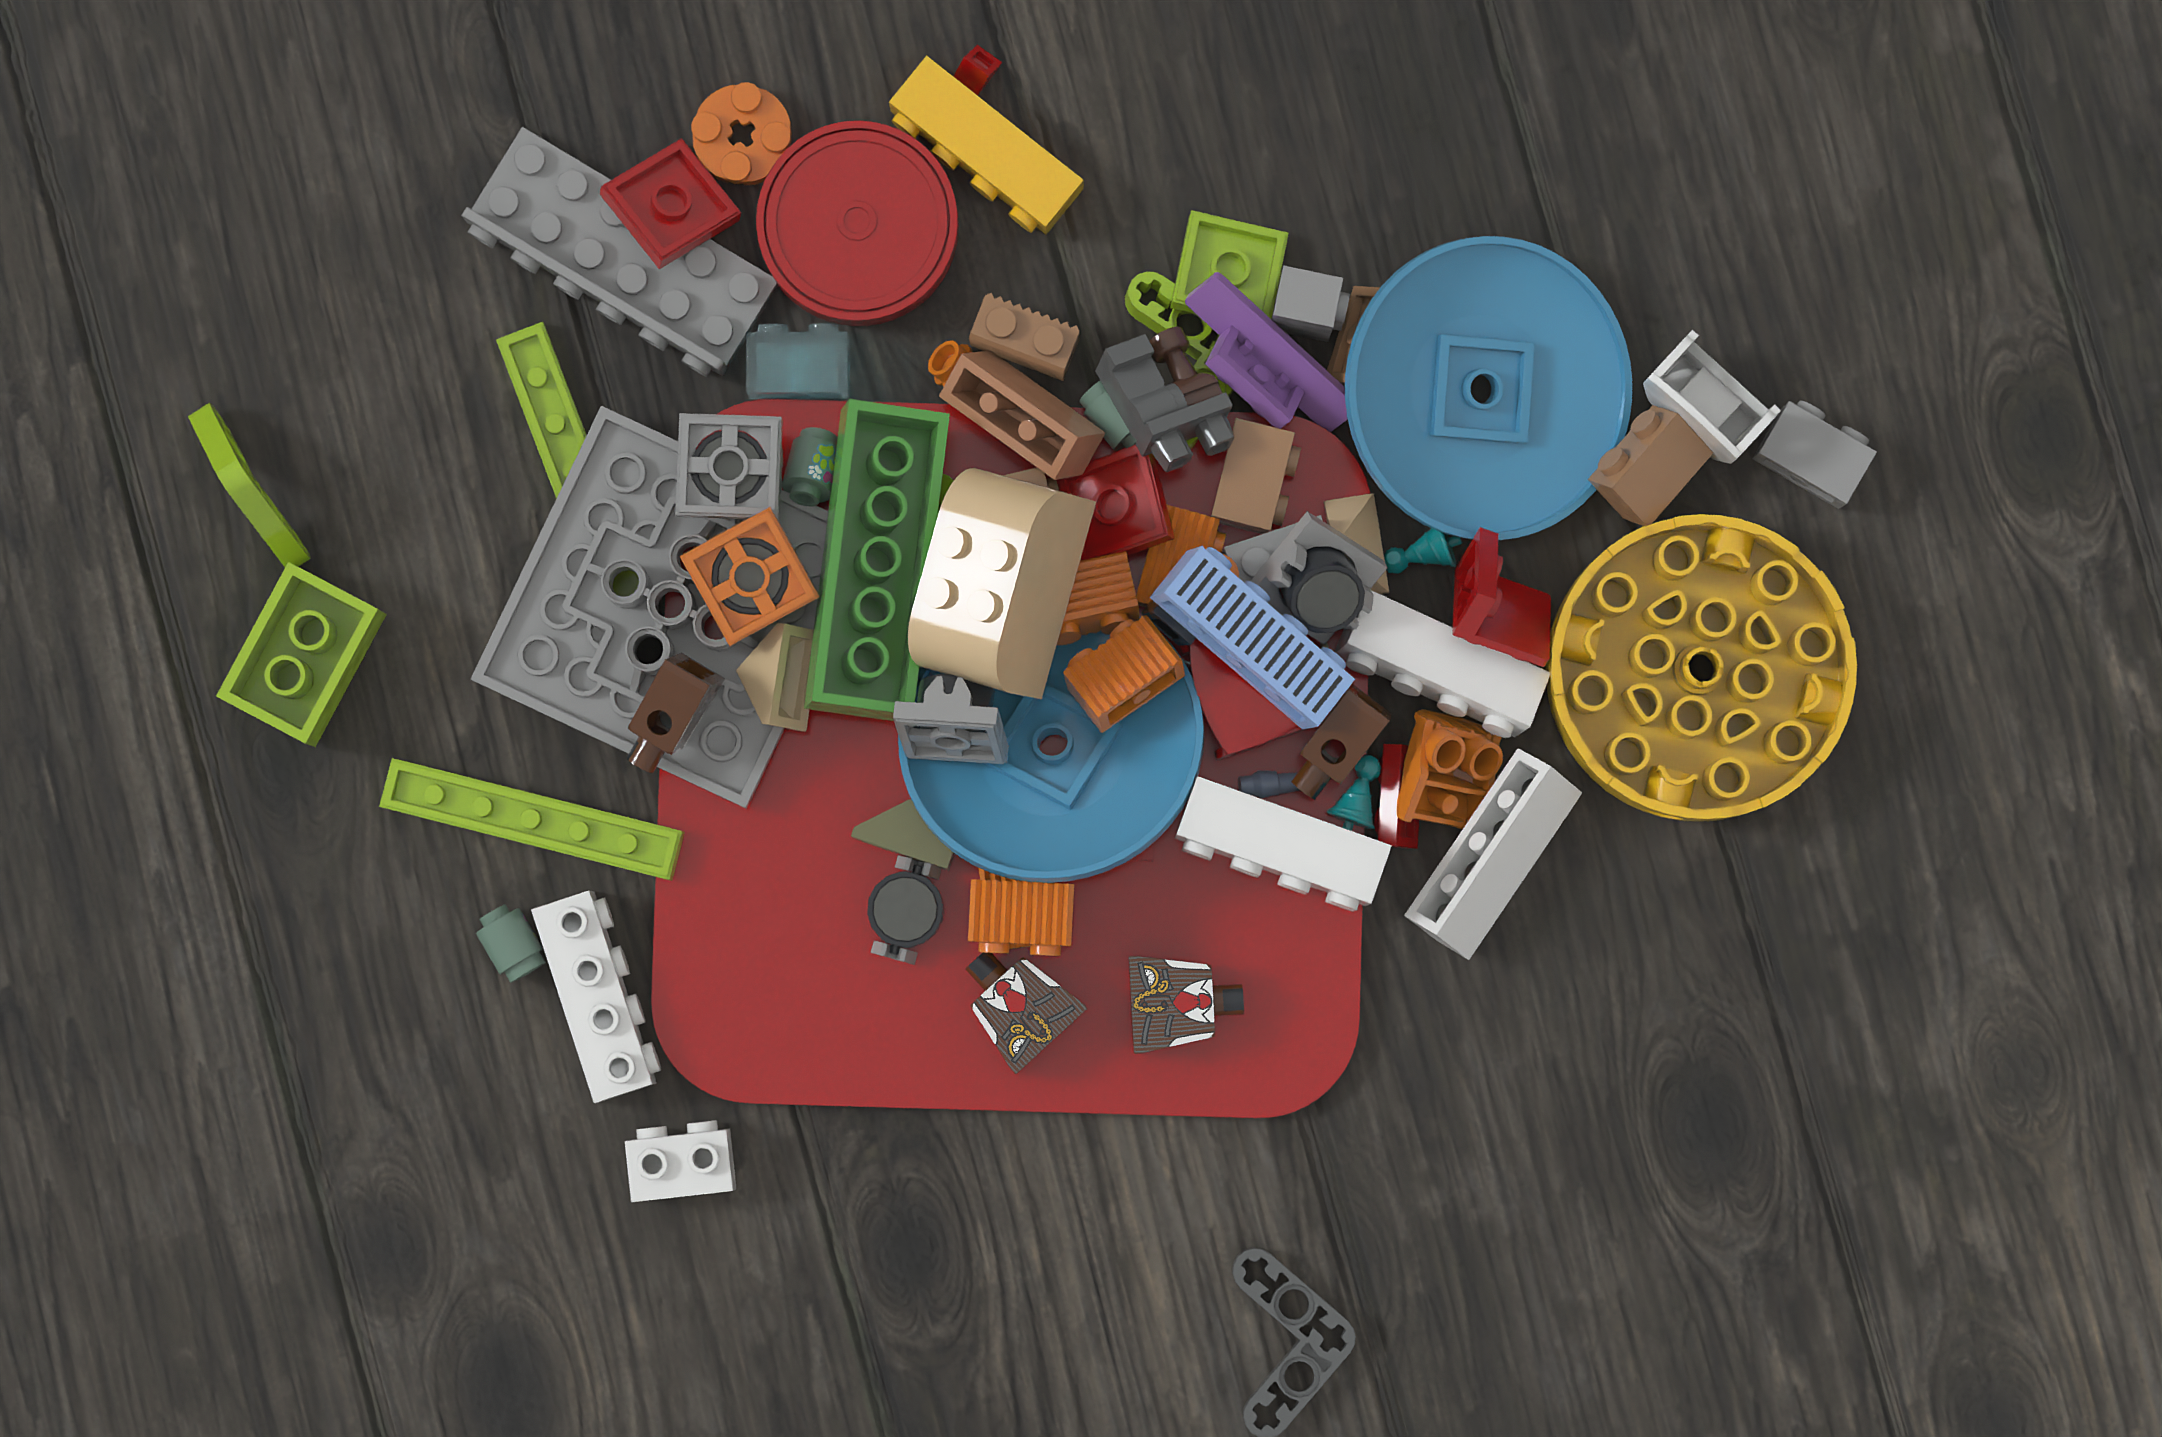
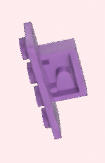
(1264, 360)

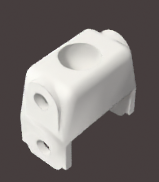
(1708, 400)

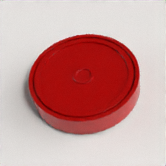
(857, 223)

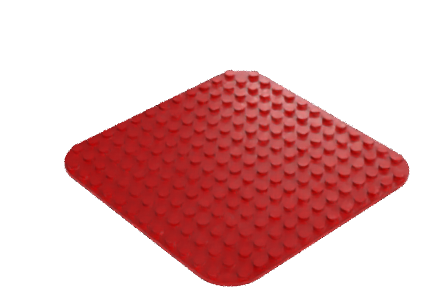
(770, 941)

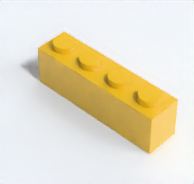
(985, 146)

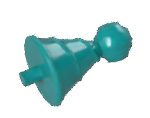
(1431, 548)
(1355, 804)

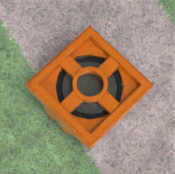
(750, 576)

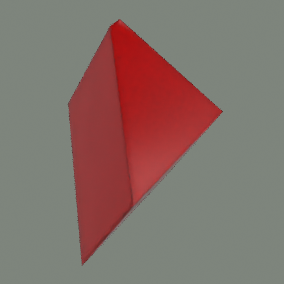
(977, 69)

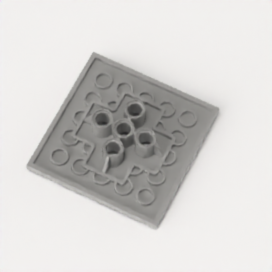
(574, 643)

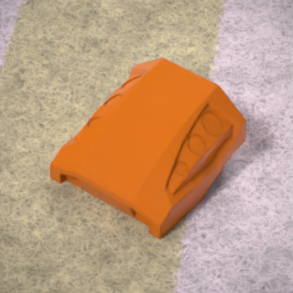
(1447, 769)

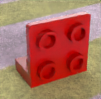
(1498, 610)

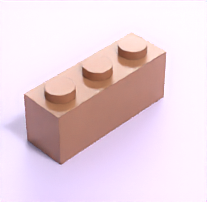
(1022, 414)

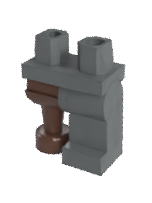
(1167, 414)

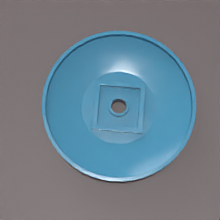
(1553, 375)
(1069, 810)

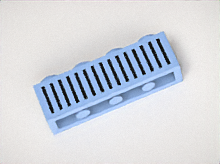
(1253, 637)

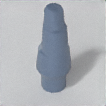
(1267, 783)

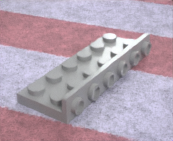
(556, 220)

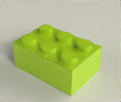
(301, 655)

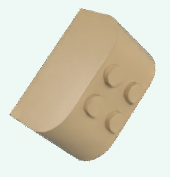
(998, 581)

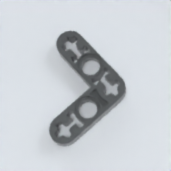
(1305, 1350)

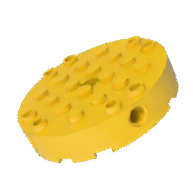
(1626, 681)

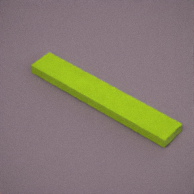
(550, 412)
(532, 819)

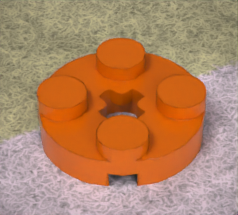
(713, 128)

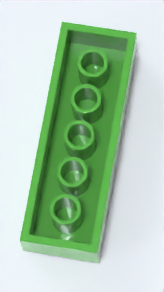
(874, 557)

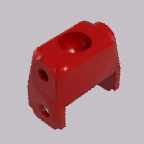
(1232, 707)

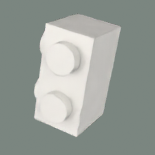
(680, 1163)

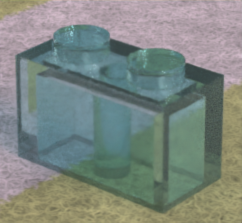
(798, 363)

